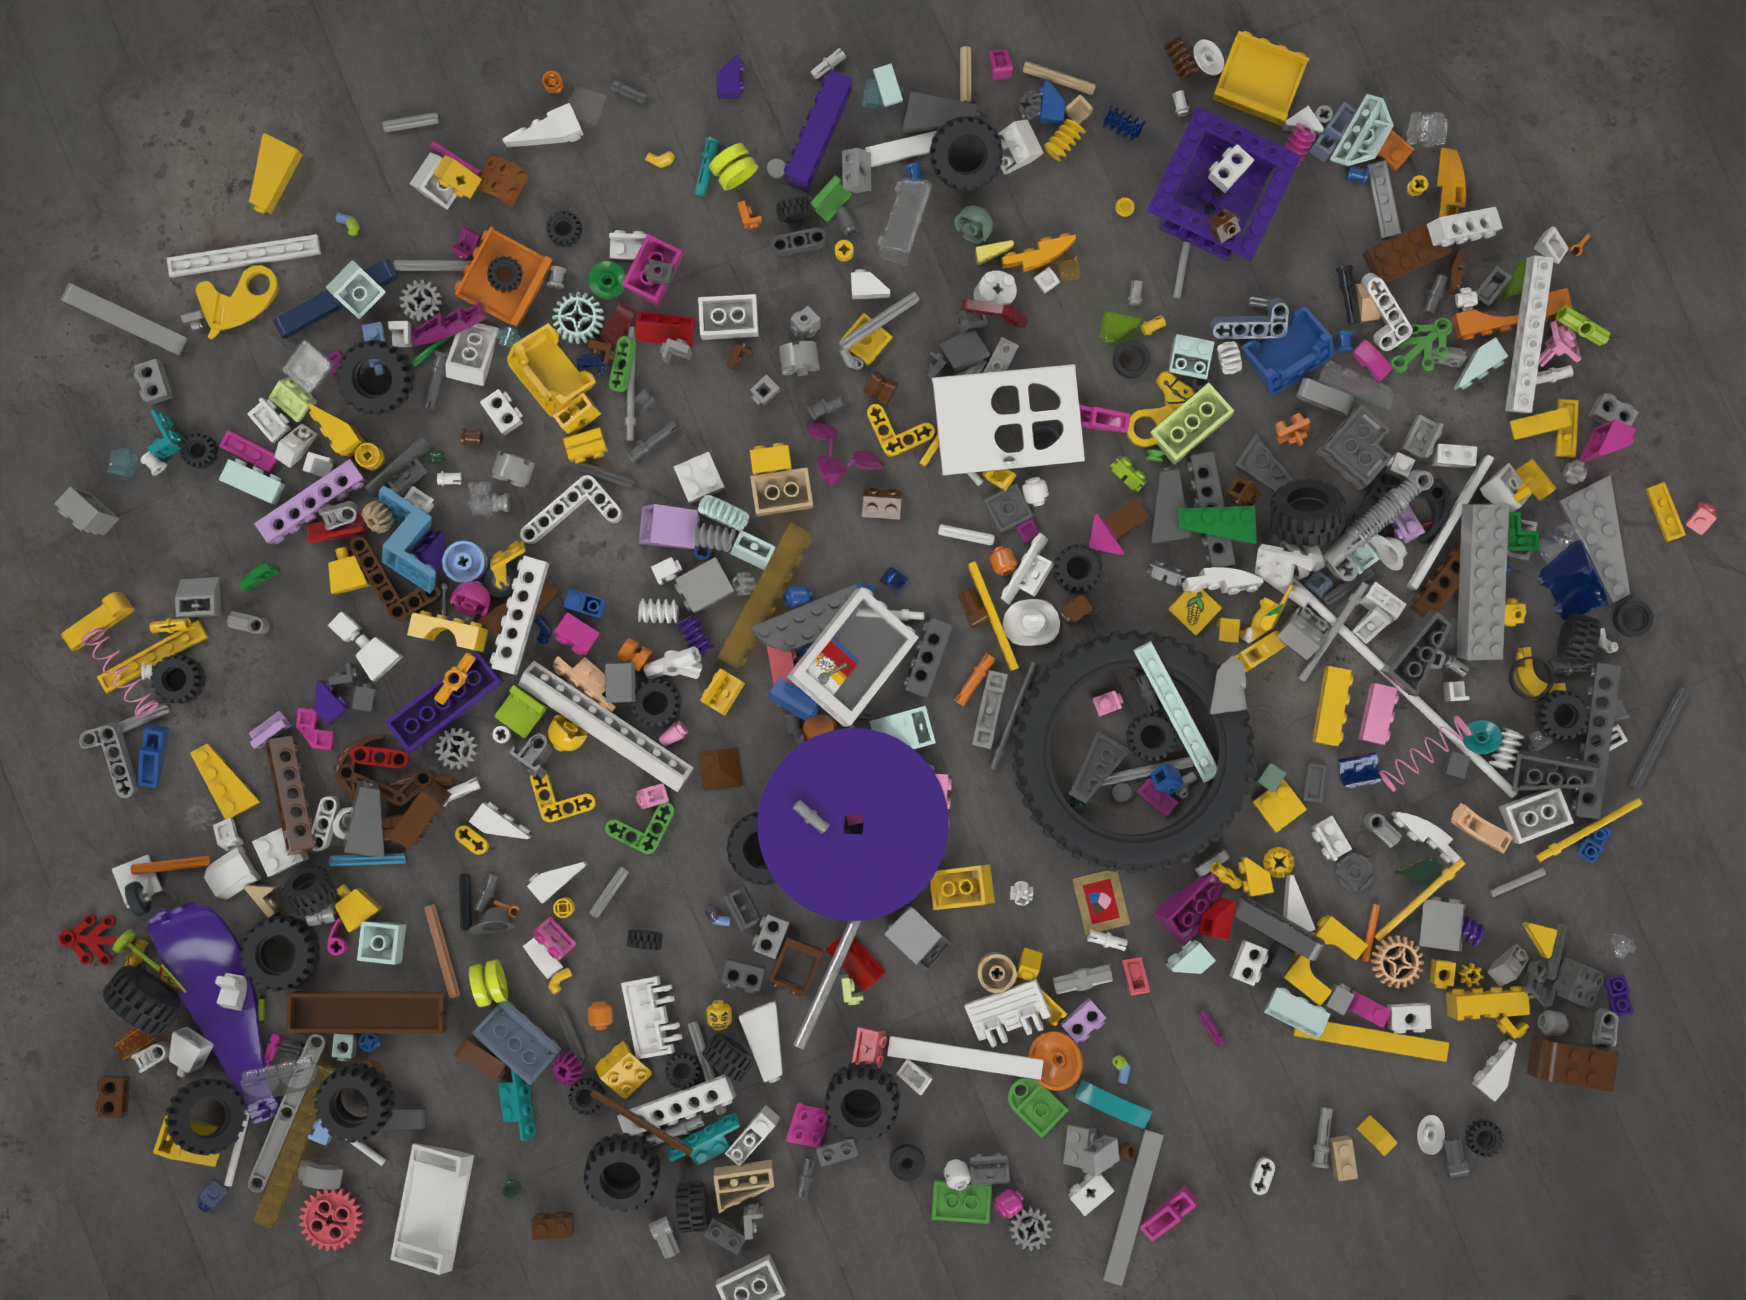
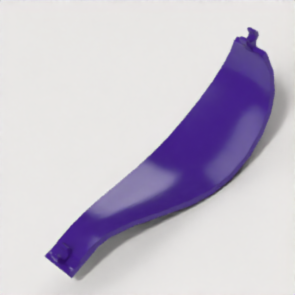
(195, 950)

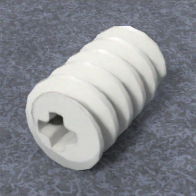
(658, 611)
(1507, 749)

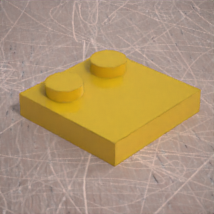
(1279, 806)

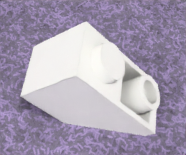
(295, 445)

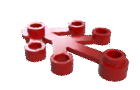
(91, 939)

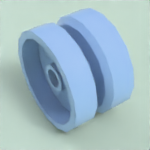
(454, 560)

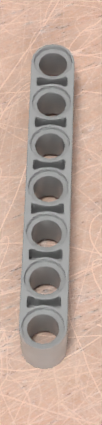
(123, 319)

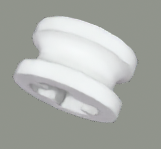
(146, 671)
(507, 732)

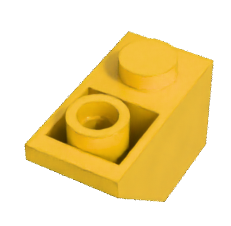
(1256, 878)
(1028, 966)

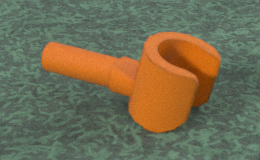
(1579, 246)
(497, 903)

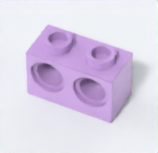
(1079, 1016)

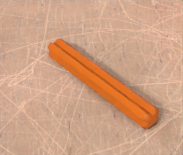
(169, 865)

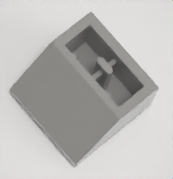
(198, 597)
(1304, 632)

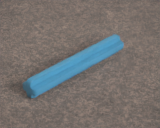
(348, 860)

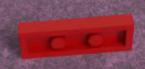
(660, 327)
(319, 534)
(859, 963)

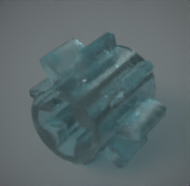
(508, 336)

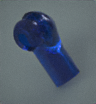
(545, 630)

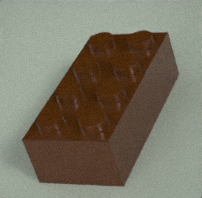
(1404, 254)

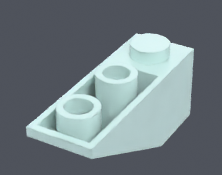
(1482, 359)

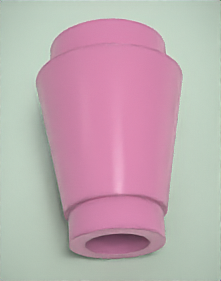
(674, 733)

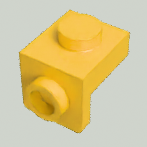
(1000, 478)
(1506, 1026)

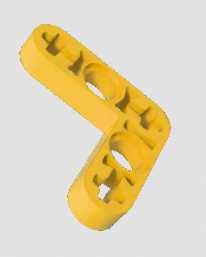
(891, 437)
(551, 802)

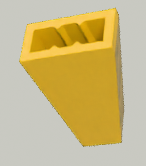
(272, 173)

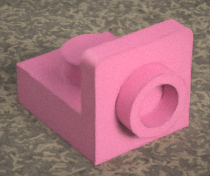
(1107, 702)
(652, 796)

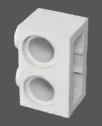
(1233, 170)
(499, 414)
(1454, 456)
(1243, 961)

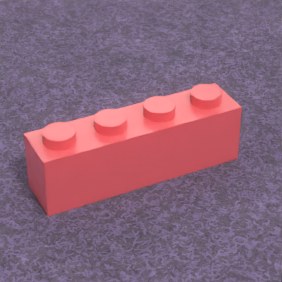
(781, 664)

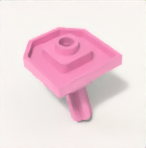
(1560, 342)

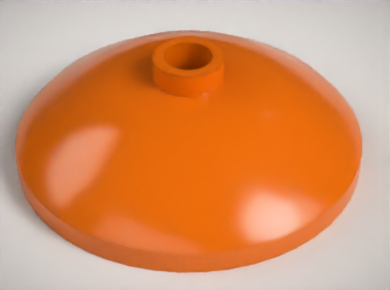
(1057, 1074)

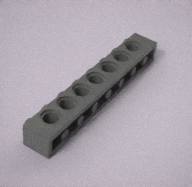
(1612, 673)

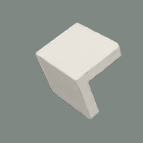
(401, 333)
(318, 464)
(1454, 691)

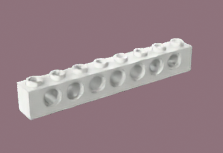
(1529, 334)

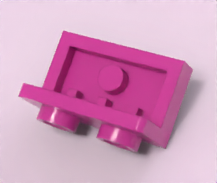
(554, 939)

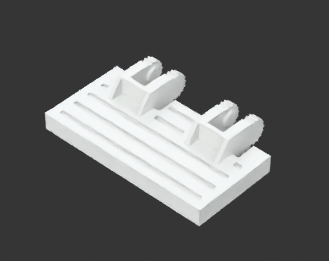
(1010, 1009)
(646, 1018)

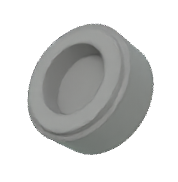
(776, 168)

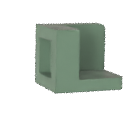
(1270, 777)

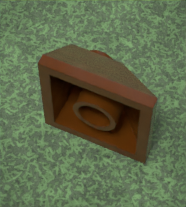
(720, 768)

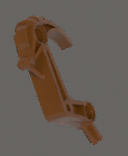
(411, 784)

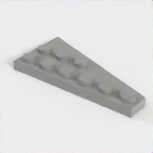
(1595, 517)

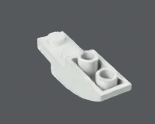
(1227, 579)
(1421, 829)

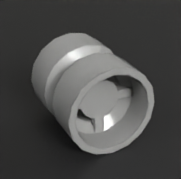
(327, 915)

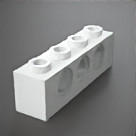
(1464, 226)

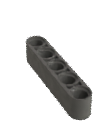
(1279, 928)

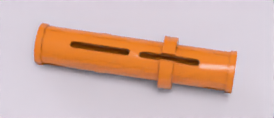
(976, 677)

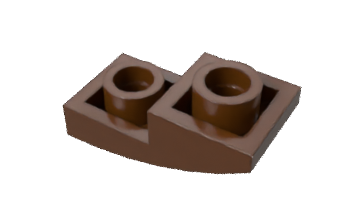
(1454, 276)

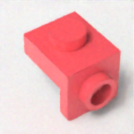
(1702, 518)

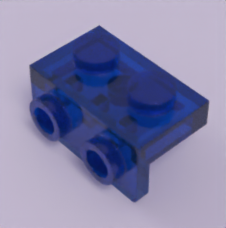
(1359, 770)

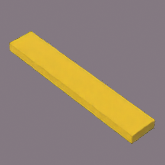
(993, 617)
(169, 646)

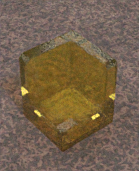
(1069, 269)

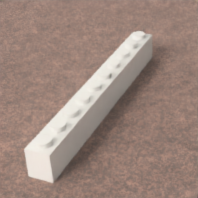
(605, 726)

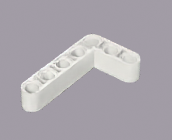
(569, 507)

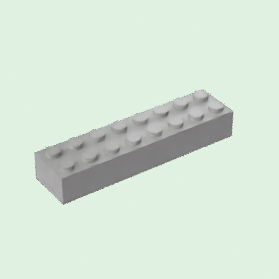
(1482, 581)

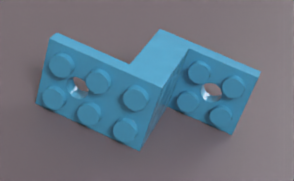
(411, 532)

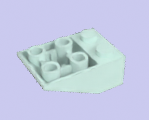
(909, 726)

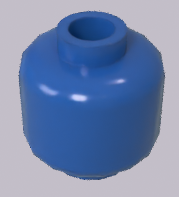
(797, 596)

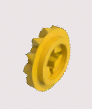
(1269, 863)

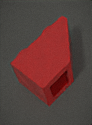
(1218, 919)

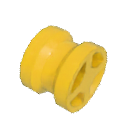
(845, 254)

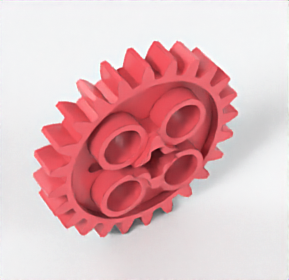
(326, 1235)

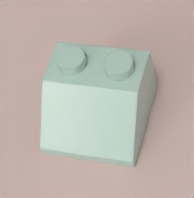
(355, 289)
(381, 942)

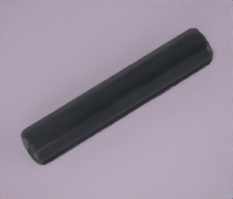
(465, 901)

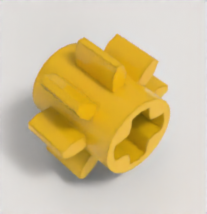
(1476, 975)

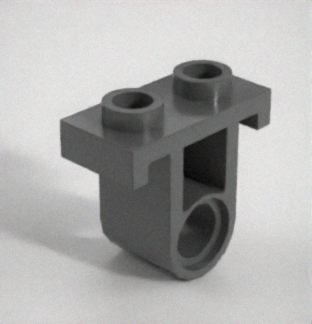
(531, 756)

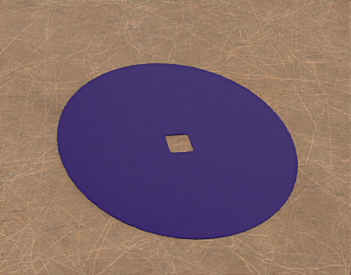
(902, 826)

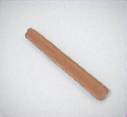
(442, 951)

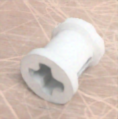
(153, 463)

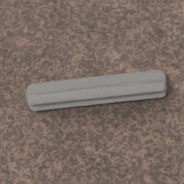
(410, 122)
(609, 891)

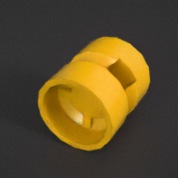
(370, 456)

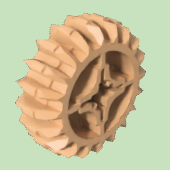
(1393, 967)

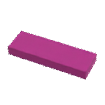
(248, 451)

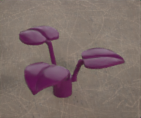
(830, 467)

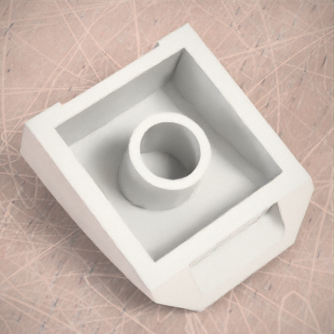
(231, 874)

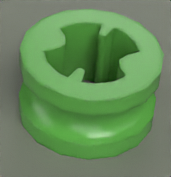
(1154, 456)

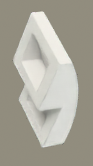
(542, 959)

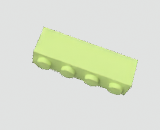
(1192, 423)

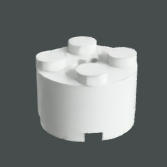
(996, 288)

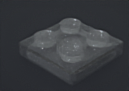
(308, 367)

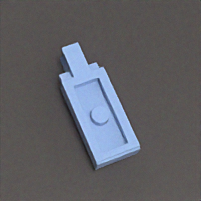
(375, 332)

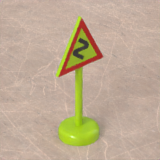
(164, 975)

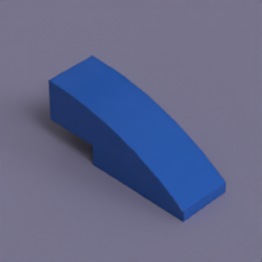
(152, 755)

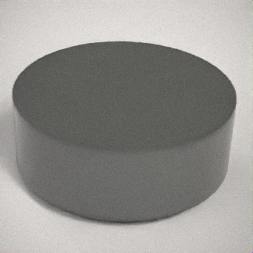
(1121, 792)

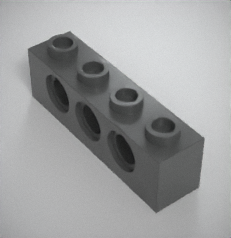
(943, 631)

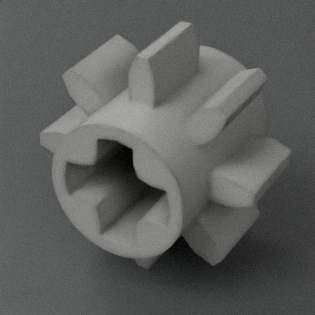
(1575, 472)
(744, 583)

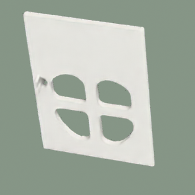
(969, 423)

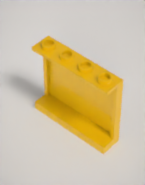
(1260, 78)

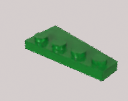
(1225, 522)

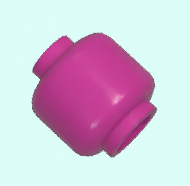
(1008, 1203)

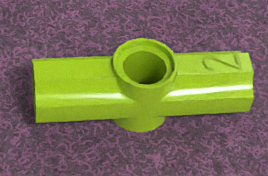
(1575, 320)

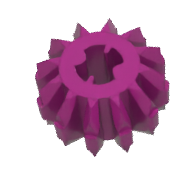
(567, 1068)

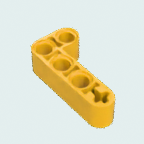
(113, 610)

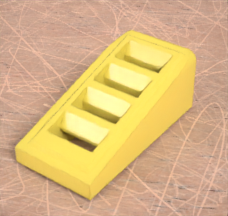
(988, 252)

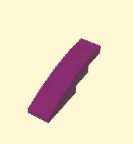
(445, 326)

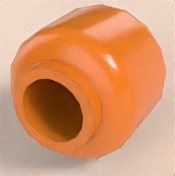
(1003, 561)
(600, 1015)

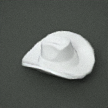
(1031, 622)

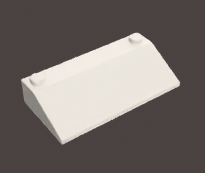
(432, 1208)

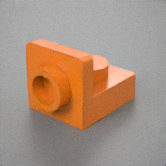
(746, 213)

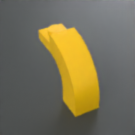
(1527, 679)

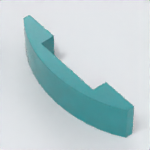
(1113, 1104)

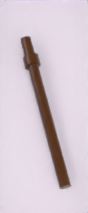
(674, 1142)

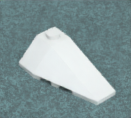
(557, 128)

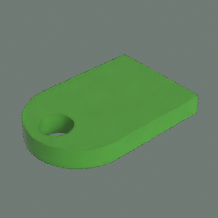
(1036, 1106)

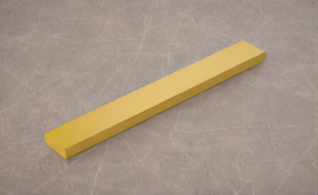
(1381, 1041)

